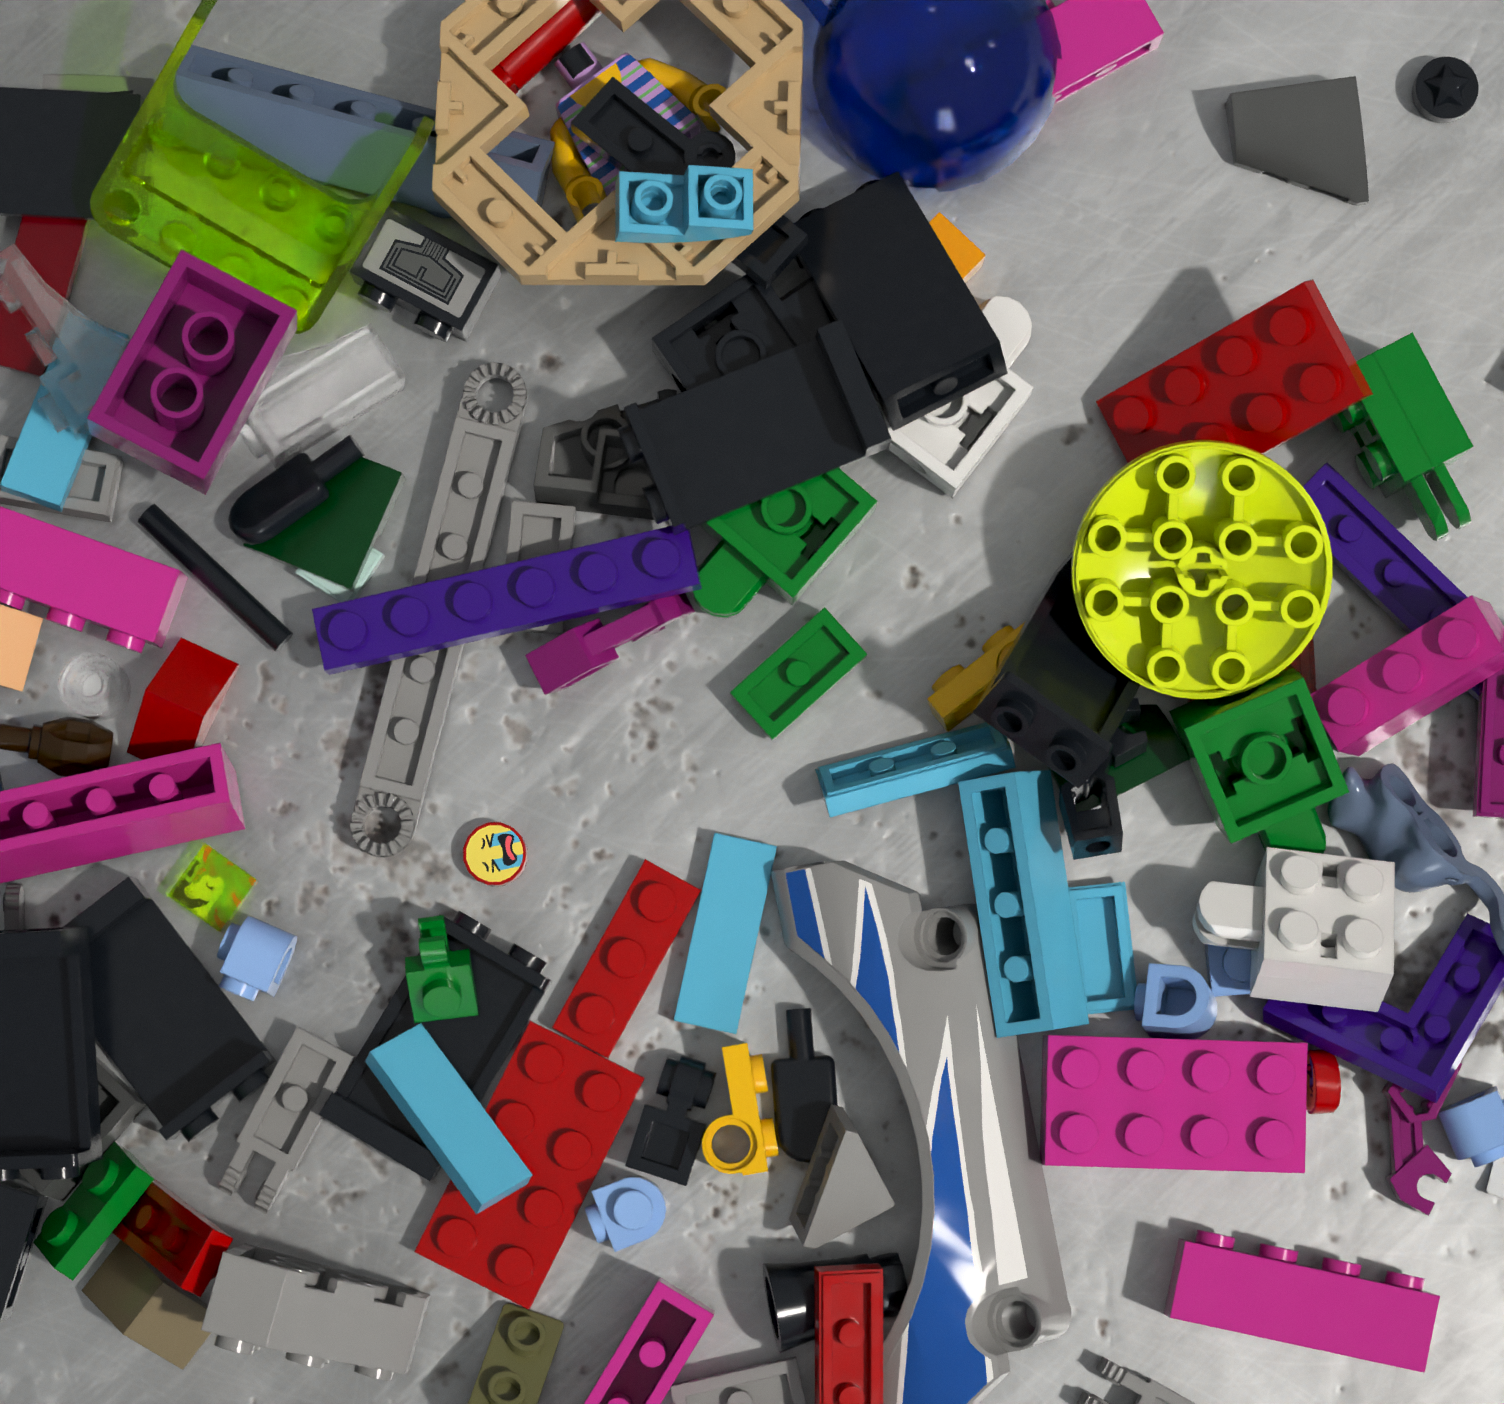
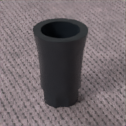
(792, 1294)

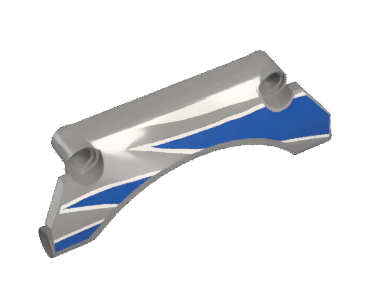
(984, 1190)

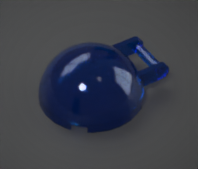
(934, 84)

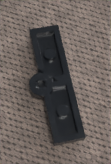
(643, 141)

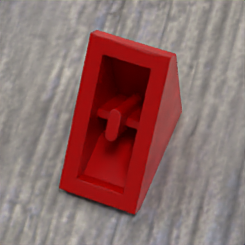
(181, 701)

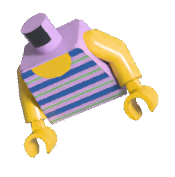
(666, 89)

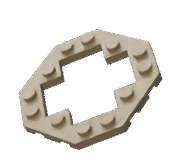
(480, 111)

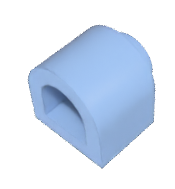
(254, 958)
(1175, 1003)
(1476, 1126)
(626, 1211)

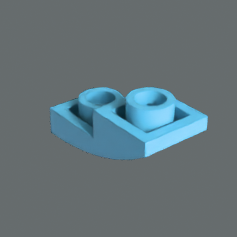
(684, 208)

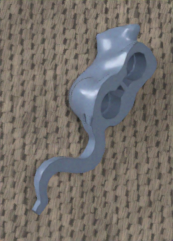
(1404, 830)

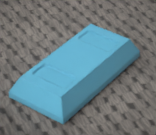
(1104, 946)

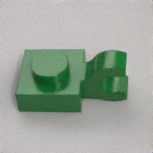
(439, 979)

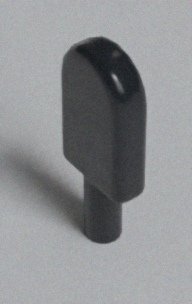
(289, 493)
(801, 1089)

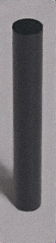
(215, 577)

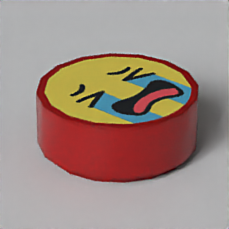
(495, 854)
(1322, 1082)

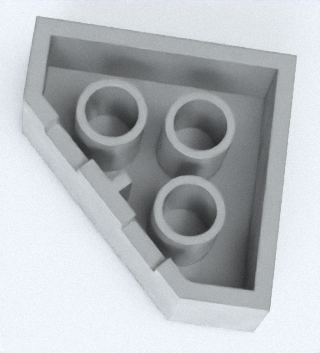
(313, 1313)

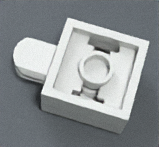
(941, 441)
(1312, 926)

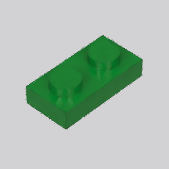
(798, 674)
(93, 1210)

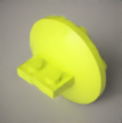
(1201, 569)

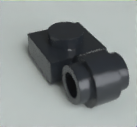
(667, 1139)

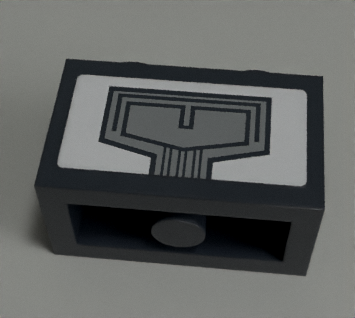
(424, 275)

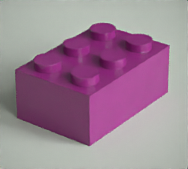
(192, 372)

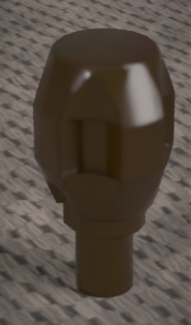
(62, 745)

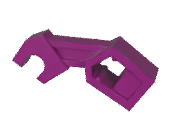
(593, 646)
(1408, 1154)

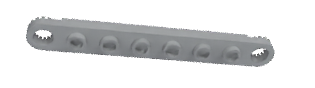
(453, 545)

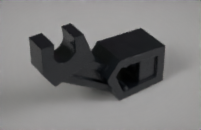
(1100, 830)

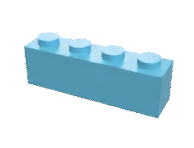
(1023, 902)

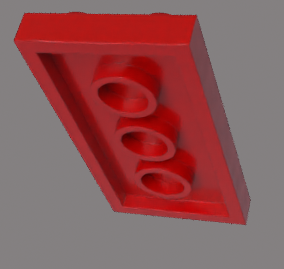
(1245, 383)
(561, 1118)

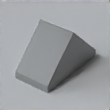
(839, 1185)

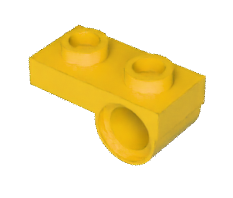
(961, 688)
(745, 1080)

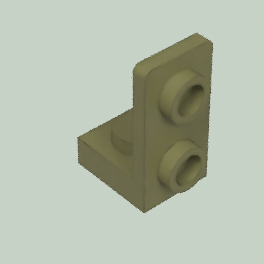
(517, 1358)

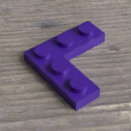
(1419, 1046)

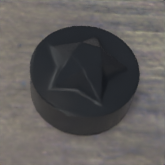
(1445, 89)

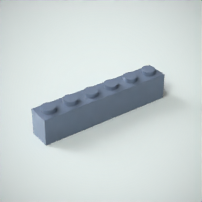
(337, 130)

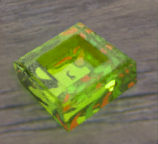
(213, 887)

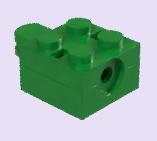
(1409, 435)
(778, 540)
(1260, 766)

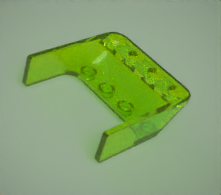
(231, 204)

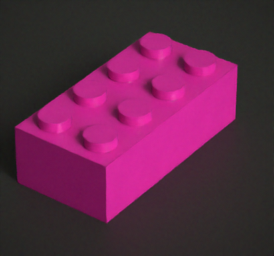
(1173, 1104)

